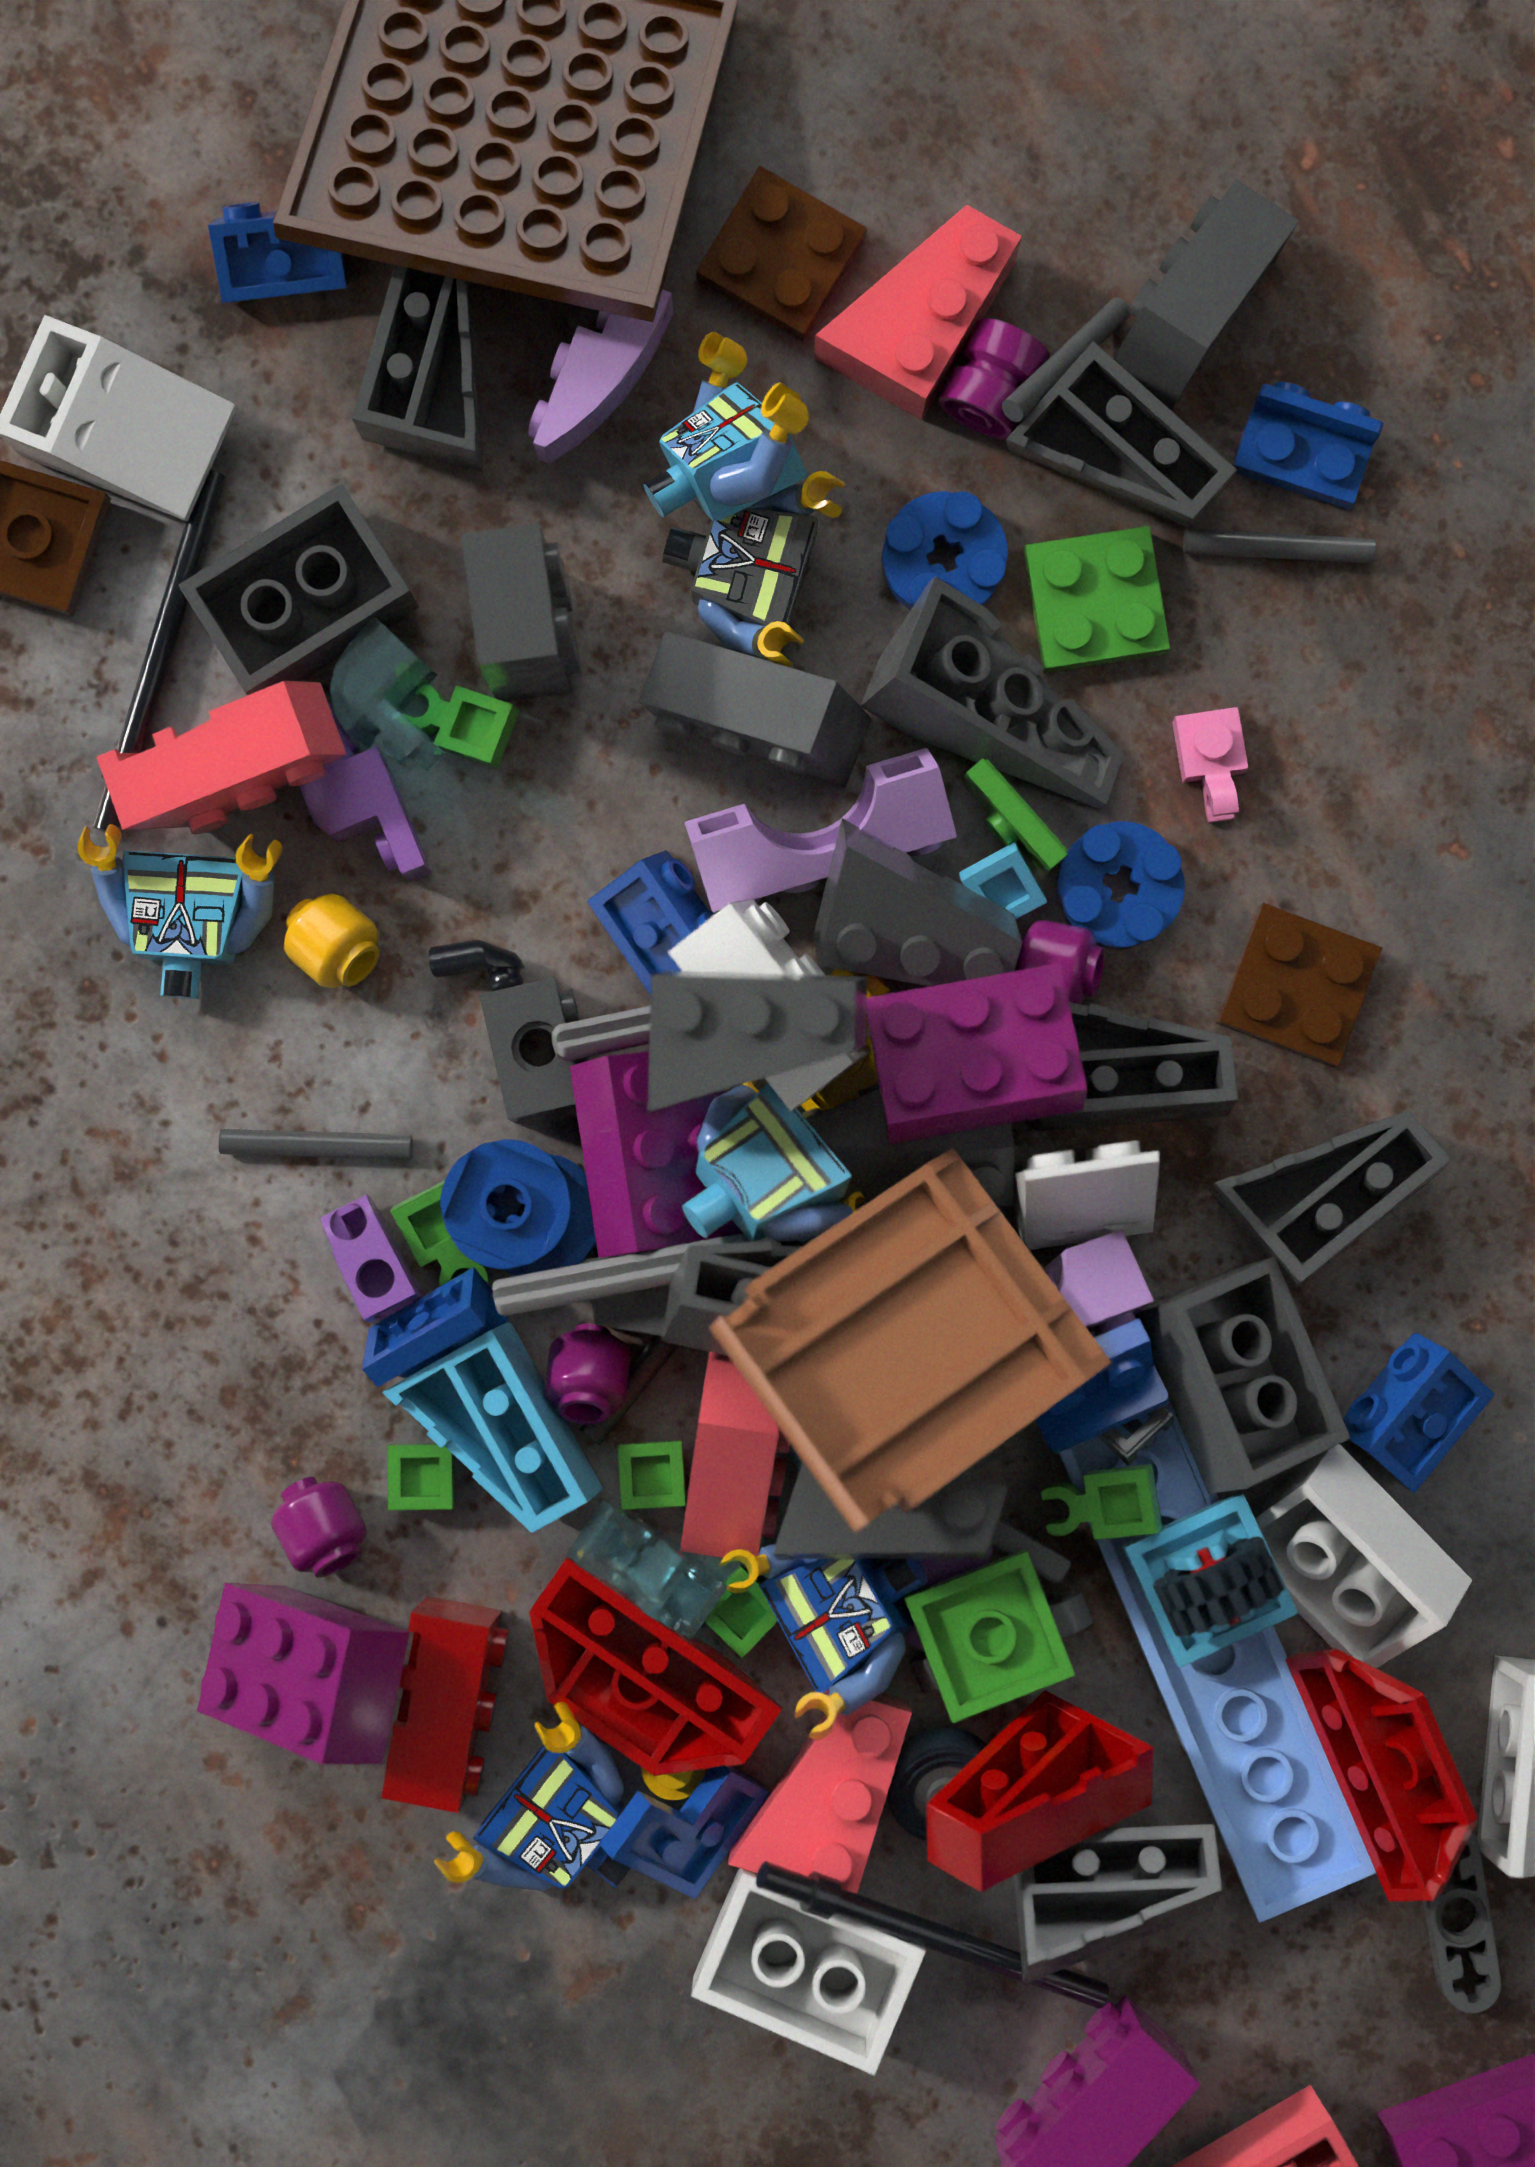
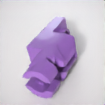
(360, 797)

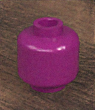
(1071, 946)
(587, 1374)
(318, 1527)

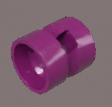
(997, 363)

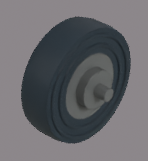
(923, 1769)

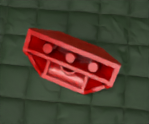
(642, 1684)
(1389, 1770)

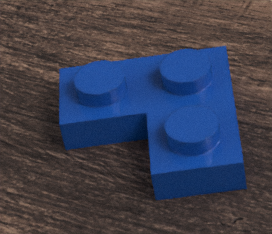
(689, 1843)

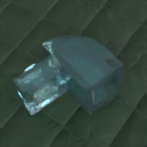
(373, 689)
(648, 1568)

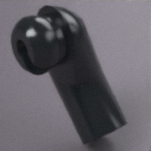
(477, 956)

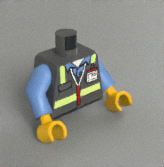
(755, 566)

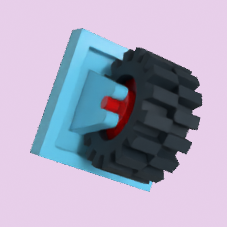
(1210, 1579)

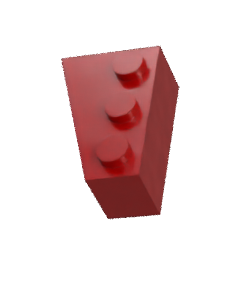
(444, 1704)
(1036, 1793)

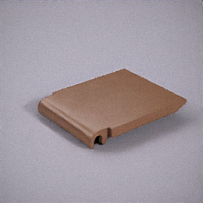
(907, 1342)

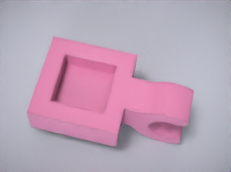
(1212, 751)

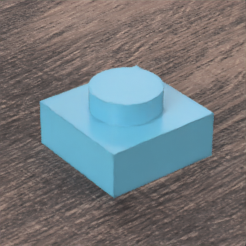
(1005, 881)

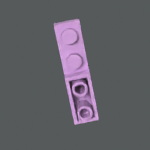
(595, 378)

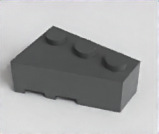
(745, 1026)
(1147, 1071)
(1331, 1195)
(947, 1525)

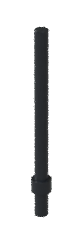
(164, 634)
(825, 1897)

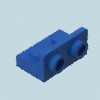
(259, 265)
(1307, 444)
(650, 913)
(430, 1328)
(1112, 1396)
(1416, 1410)

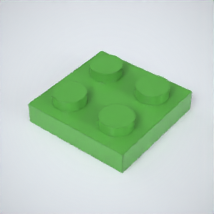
(1096, 599)
(989, 1635)

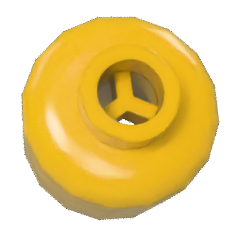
(331, 941)

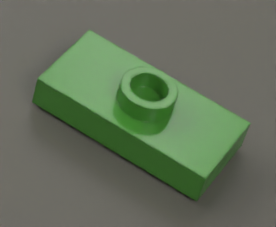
(1012, 818)

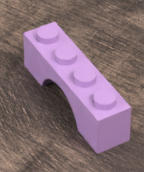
(746, 859)
(1101, 1282)

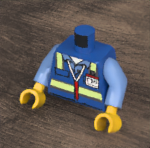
(840, 1621)
(548, 1817)

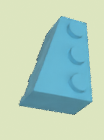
(495, 1419)

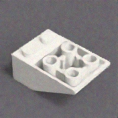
(114, 419)
(1083, 1201)

